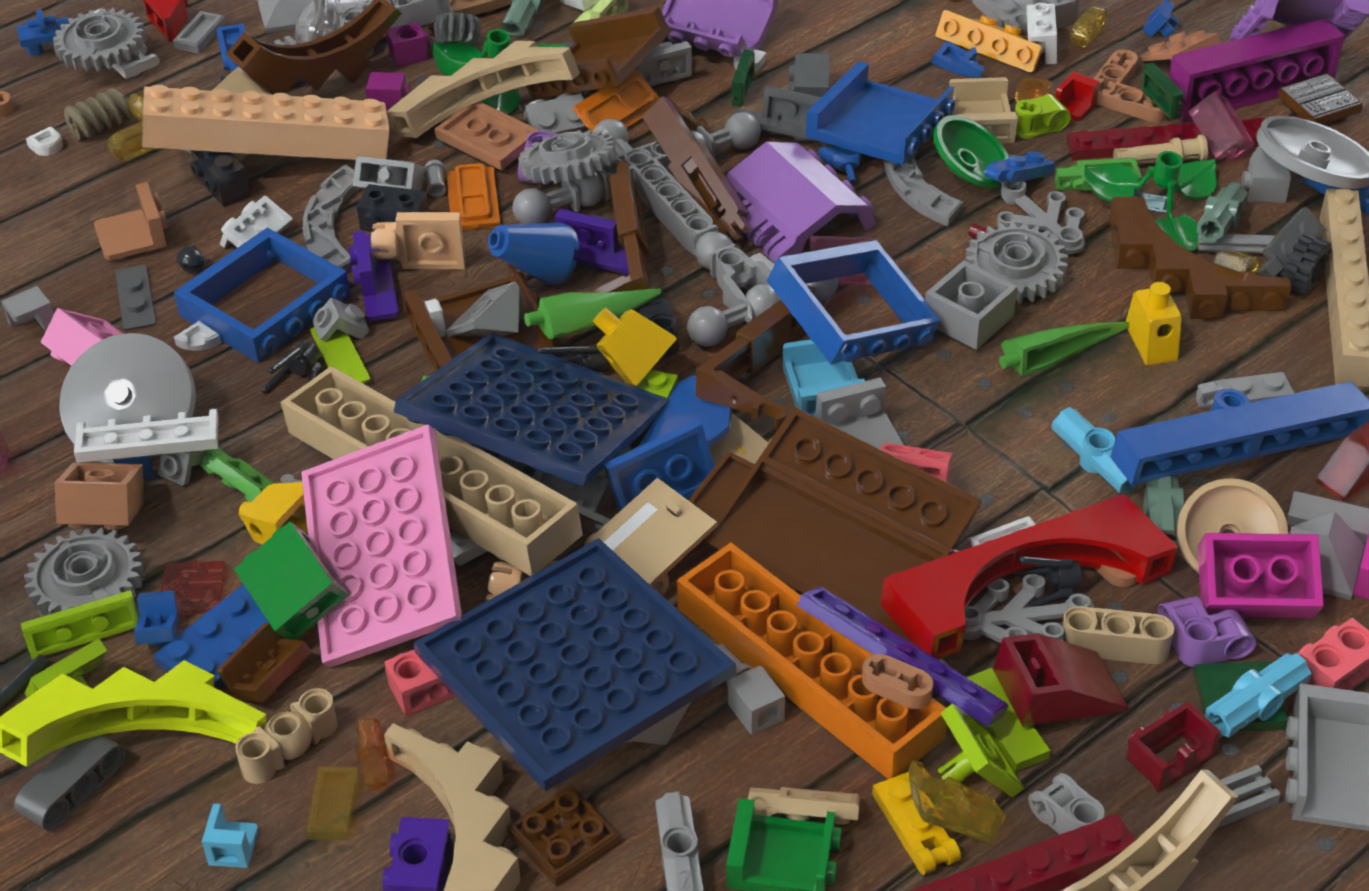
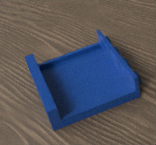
(876, 117)

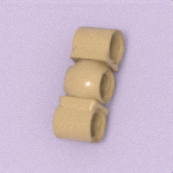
(286, 736)

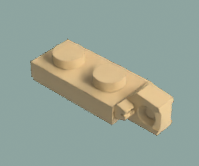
(803, 803)

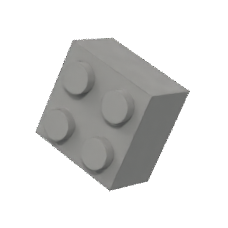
(972, 304)

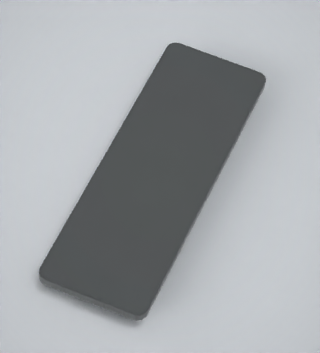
(135, 297)

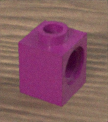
(408, 44)

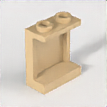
(987, 104)

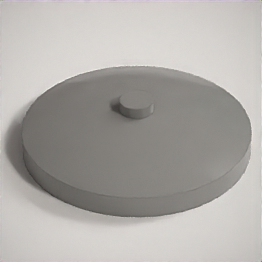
(1315, 151)
(124, 381)

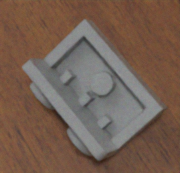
(555, 115)

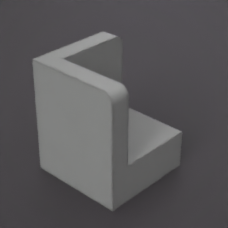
(28, 306)
(756, 700)

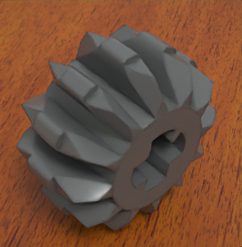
(457, 29)

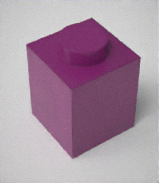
(387, 87)

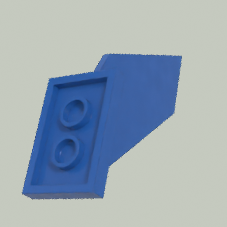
(673, 448)

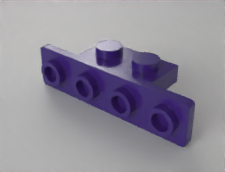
(596, 240)
(374, 279)

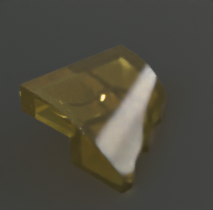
(954, 805)

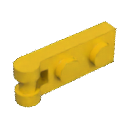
(898, 806)

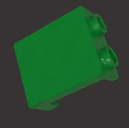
(290, 582)
(780, 852)

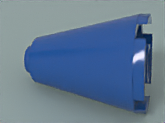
(537, 249)

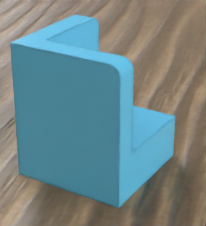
(228, 842)

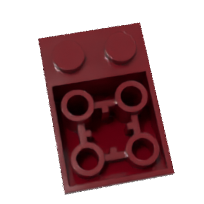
(1054, 680)

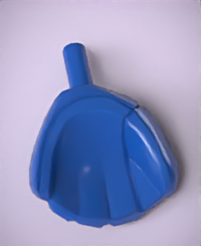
(841, 159)

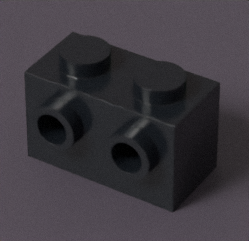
(221, 175)
(384, 202)

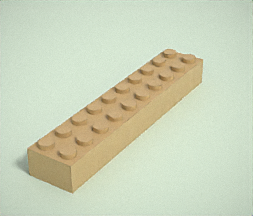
(482, 495)

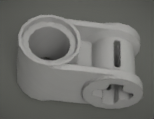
(1065, 805)

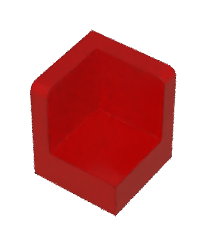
(1078, 95)

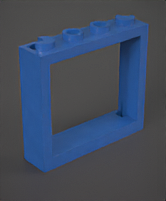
(796, 270)
(197, 296)

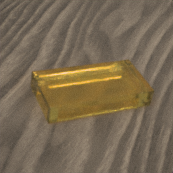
(1237, 260)
(332, 803)

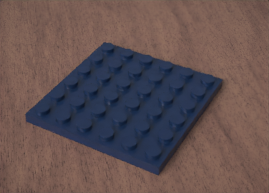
(532, 408)
(573, 662)

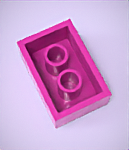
(1261, 574)

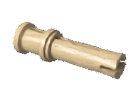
(1188, 149)

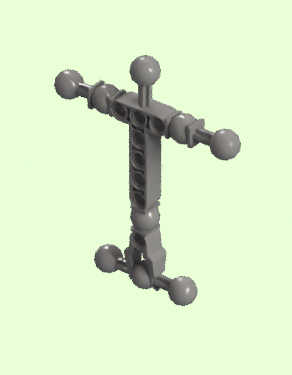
(682, 218)

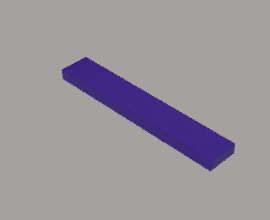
(881, 640)

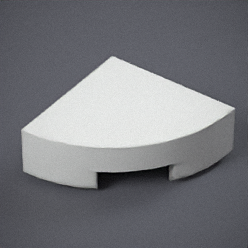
(197, 338)

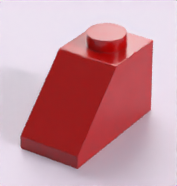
(167, 16)

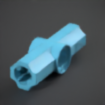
(1093, 446)
(1258, 694)

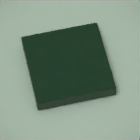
(1218, 679)

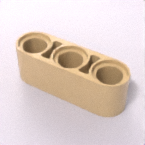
(1119, 634)

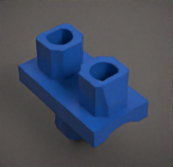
(38, 32)

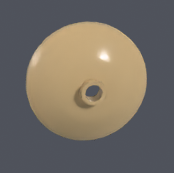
(1230, 508)

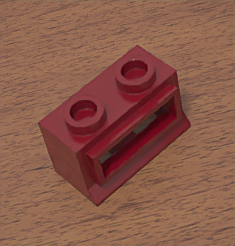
(1171, 725)

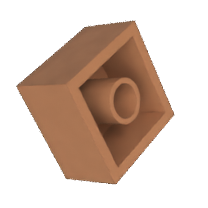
(99, 495)

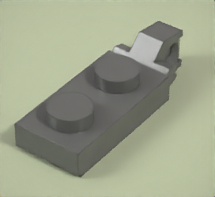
(1282, 244)

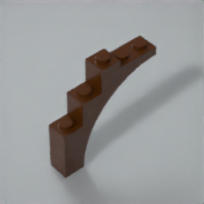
(314, 61)
(1207, 286)

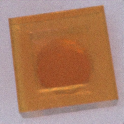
(1032, 88)

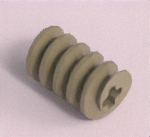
(97, 111)

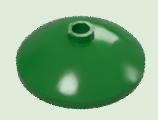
(968, 149)

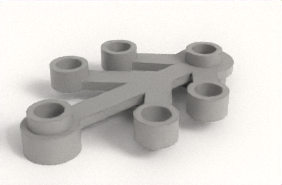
(1068, 236)
(1016, 613)

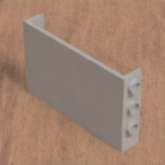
(1329, 757)

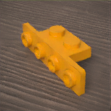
(990, 40)

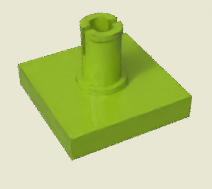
(73, 666)
(979, 753)

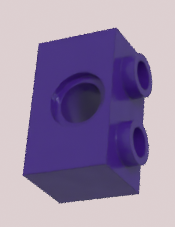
(421, 842)

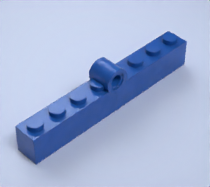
(1239, 431)

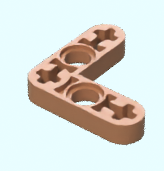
(1117, 91)

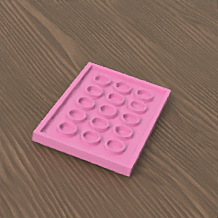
(387, 540)

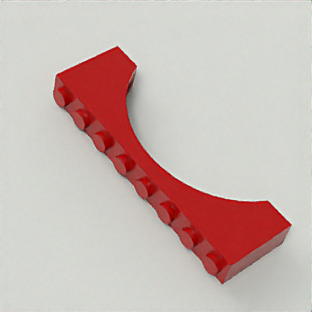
(932, 597)

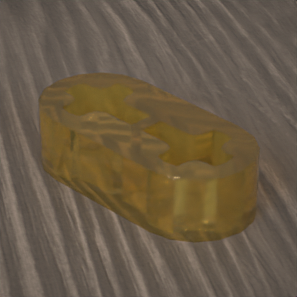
(1088, 26)
(133, 145)

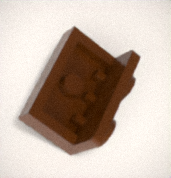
(262, 664)

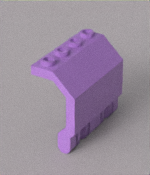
(1343, 14)
(720, 24)
(792, 197)

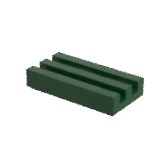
(743, 77)
(1162, 91)

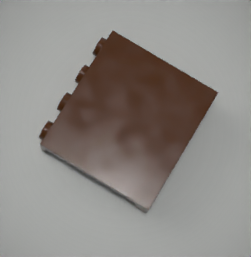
(608, 50)
(444, 349)

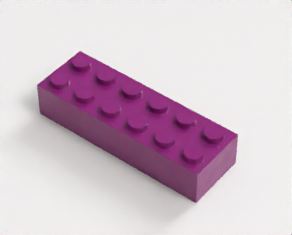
(1257, 65)

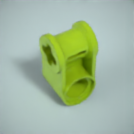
(1040, 116)

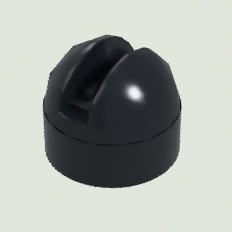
(190, 259)

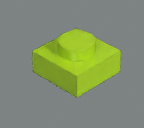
(659, 383)

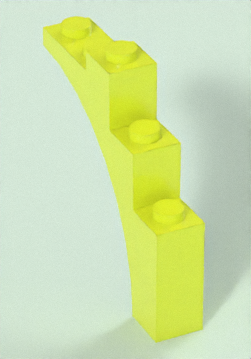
(125, 701)

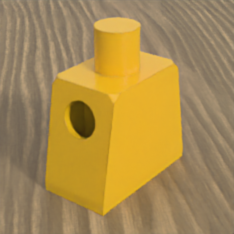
(1155, 324)
(631, 343)
(273, 510)

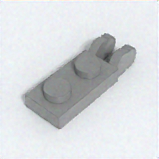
(1004, 12)

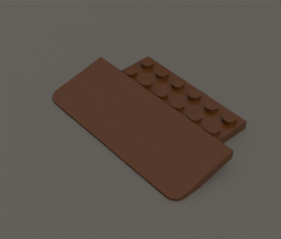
(832, 512)

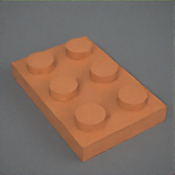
(485, 134)

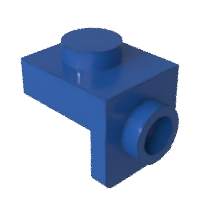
(157, 618)

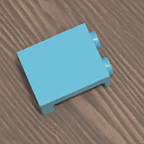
(811, 373)

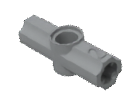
(678, 835)

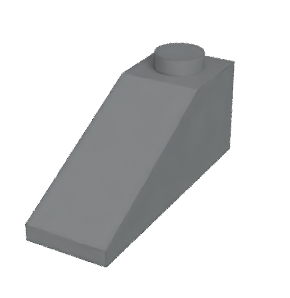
(1265, 179)

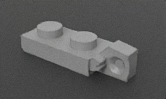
(1254, 387)

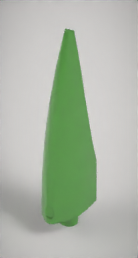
(574, 312)
(1047, 347)

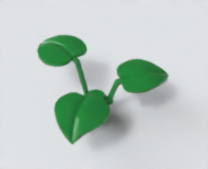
(452, 57)
(1192, 179)

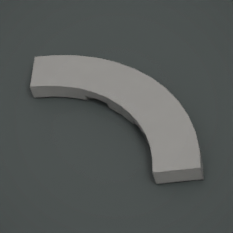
(922, 197)
(321, 217)

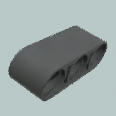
(69, 781)

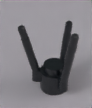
(586, 356)
(300, 361)
(1059, 573)

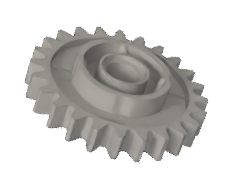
(99, 39)
(567, 156)
(1021, 258)
(83, 570)

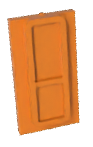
(622, 102)
(474, 196)

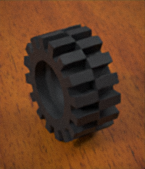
(1306, 263)

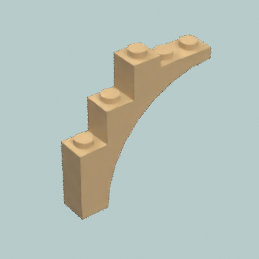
(479, 79)
(465, 788)
(1168, 849)

